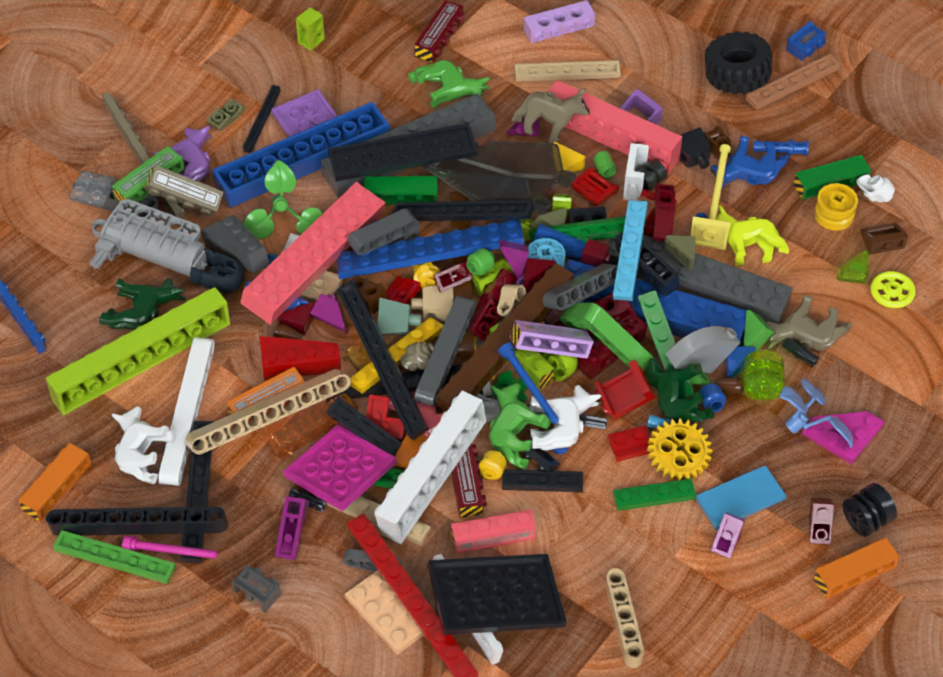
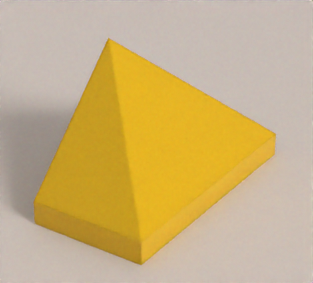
(571, 159)

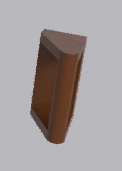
(885, 242)

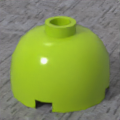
(563, 365)

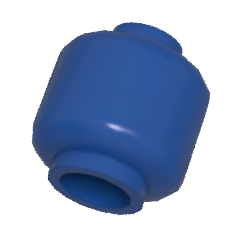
(713, 397)

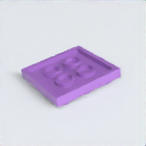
(303, 113)

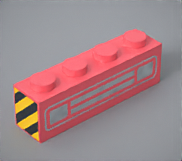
(493, 531)

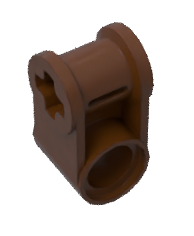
(716, 138)

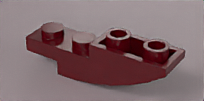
(663, 211)
(486, 312)

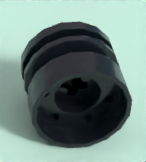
(869, 509)

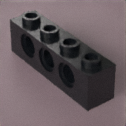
(654, 268)

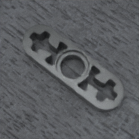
(360, 560)

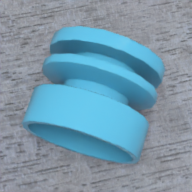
(548, 250)

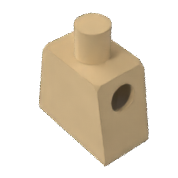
(434, 303)

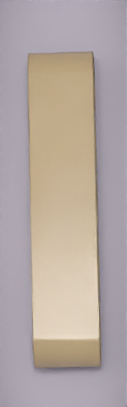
(624, 626)

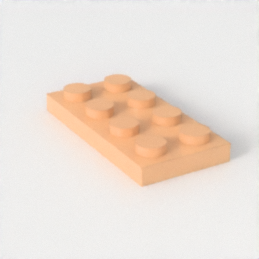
(384, 612)

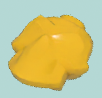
(424, 274)

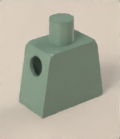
(396, 318)

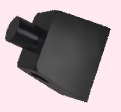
(695, 149)

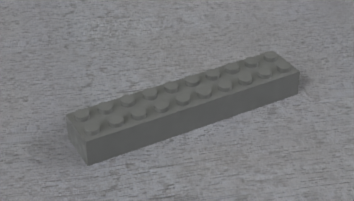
(469, 110)
(723, 283)

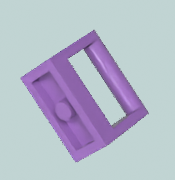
(645, 105)

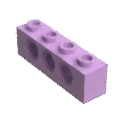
(559, 21)

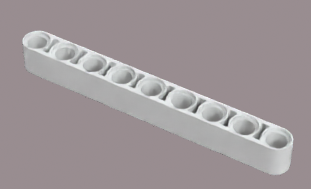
(186, 410)

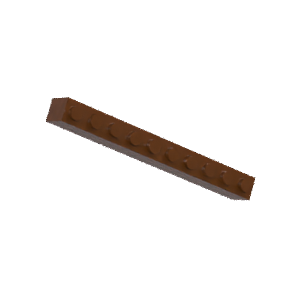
(486, 360)

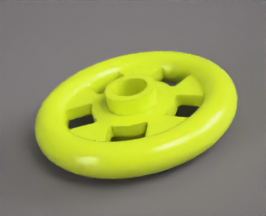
(891, 276)

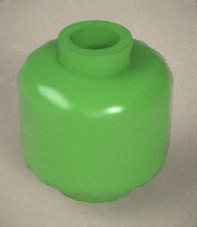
(480, 262)

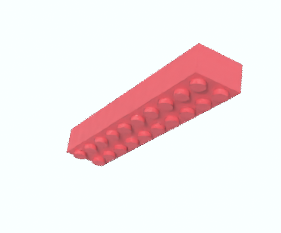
(311, 253)

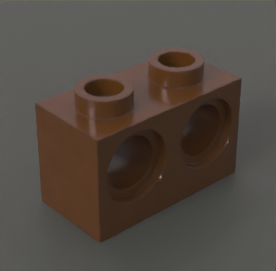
(371, 292)

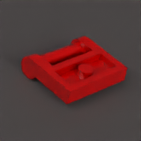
(591, 190)

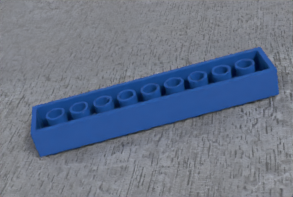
(302, 153)
(682, 310)

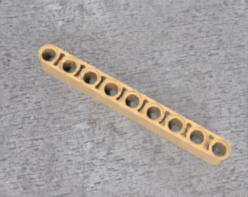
(259, 411)

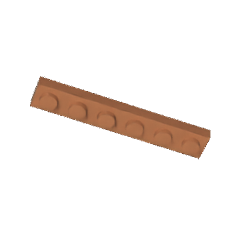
(793, 81)

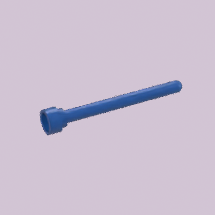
(507, 352)

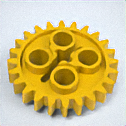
(666, 460)

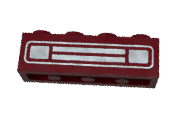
(439, 31)
(468, 485)

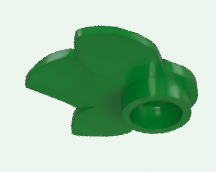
(506, 379)

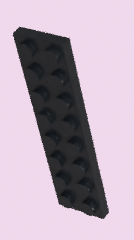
(402, 152)

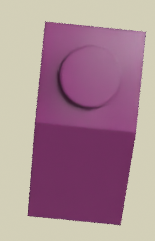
(330, 312)

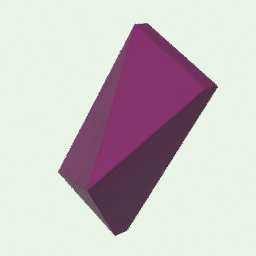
(518, 129)

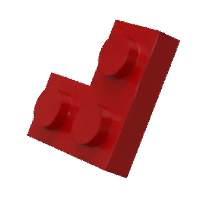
(377, 412)

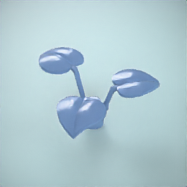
(799, 419)

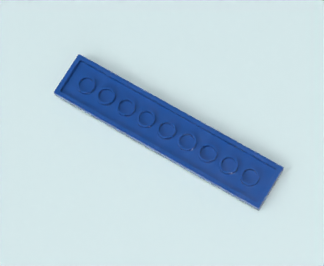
(429, 248)

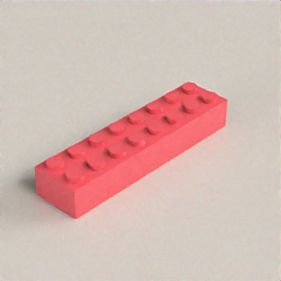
(620, 128)

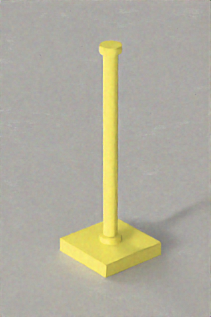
(709, 231)

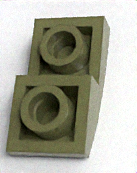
(227, 115)

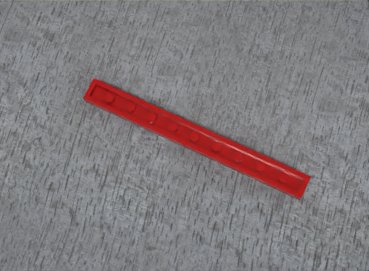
(410, 597)

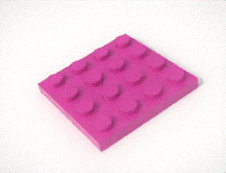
(340, 467)

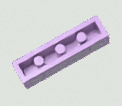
(551, 339)

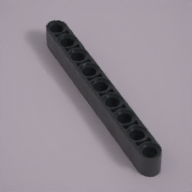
(146, 525)

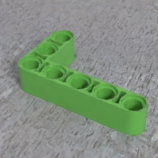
(607, 330)

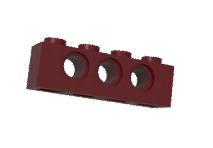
(622, 310)
(602, 357)

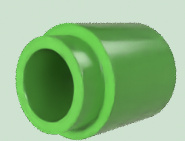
(604, 164)

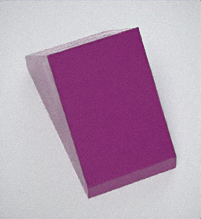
(516, 255)

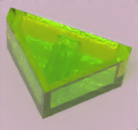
(856, 269)

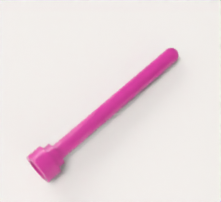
(134, 544)

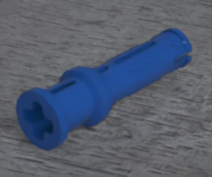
(790, 147)

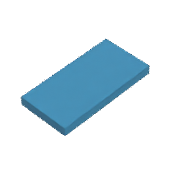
(741, 496)

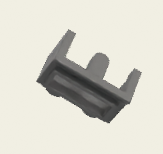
(257, 587)

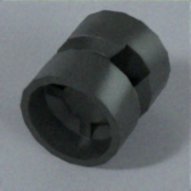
(654, 173)

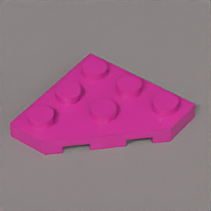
(861, 425)

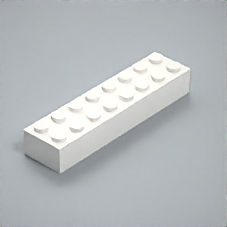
(430, 467)

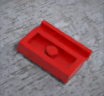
(403, 290)
(629, 443)

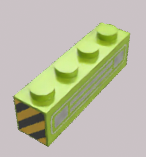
(535, 365)

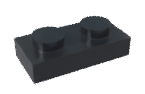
(544, 459)

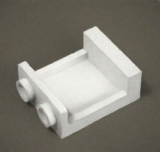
(634, 180)

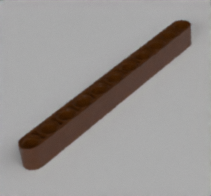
(465, 289)

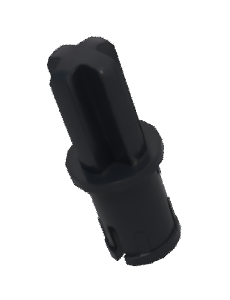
(800, 352)

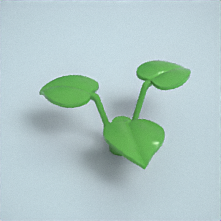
(279, 179)

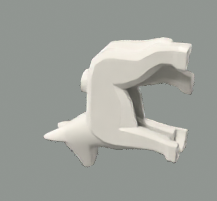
(568, 427)
(135, 442)

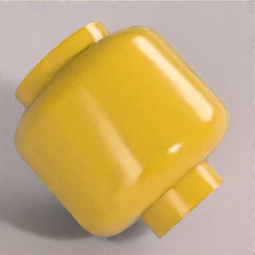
(492, 465)

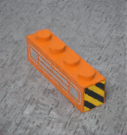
(265, 390)
(54, 482)
(856, 567)

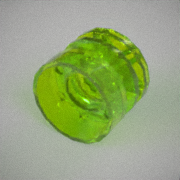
(763, 375)

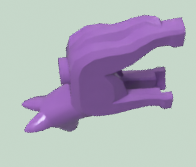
(190, 150)

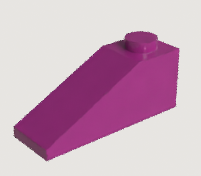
(291, 527)

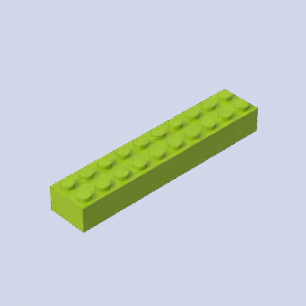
(137, 351)

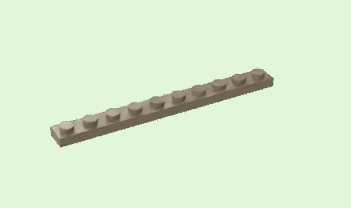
(133, 141)

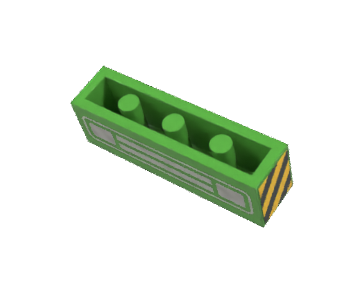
(133, 184)

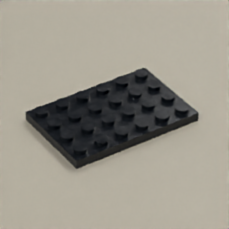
(496, 594)

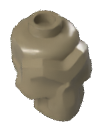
(417, 356)

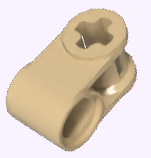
(510, 297)

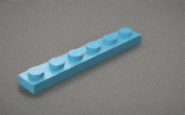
(630, 250)

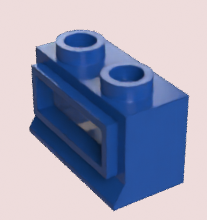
(806, 41)

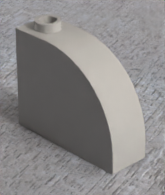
(704, 347)

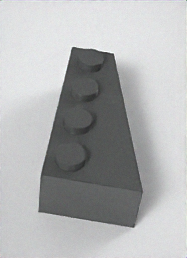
(237, 242)

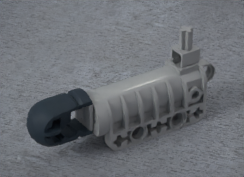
(164, 246)

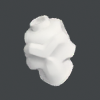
(876, 188)

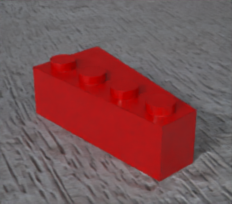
(305, 355)

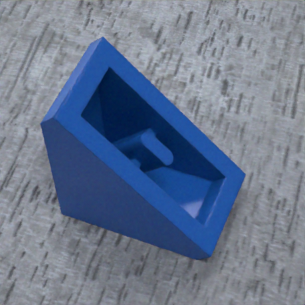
(734, 361)

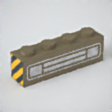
(183, 190)

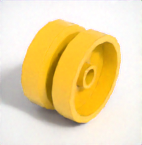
(836, 206)

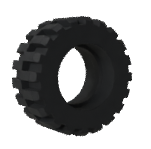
(734, 77)

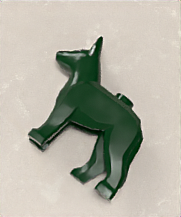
(145, 302)
(671, 392)

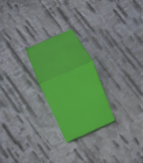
(756, 330)

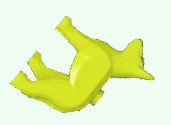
(752, 231)

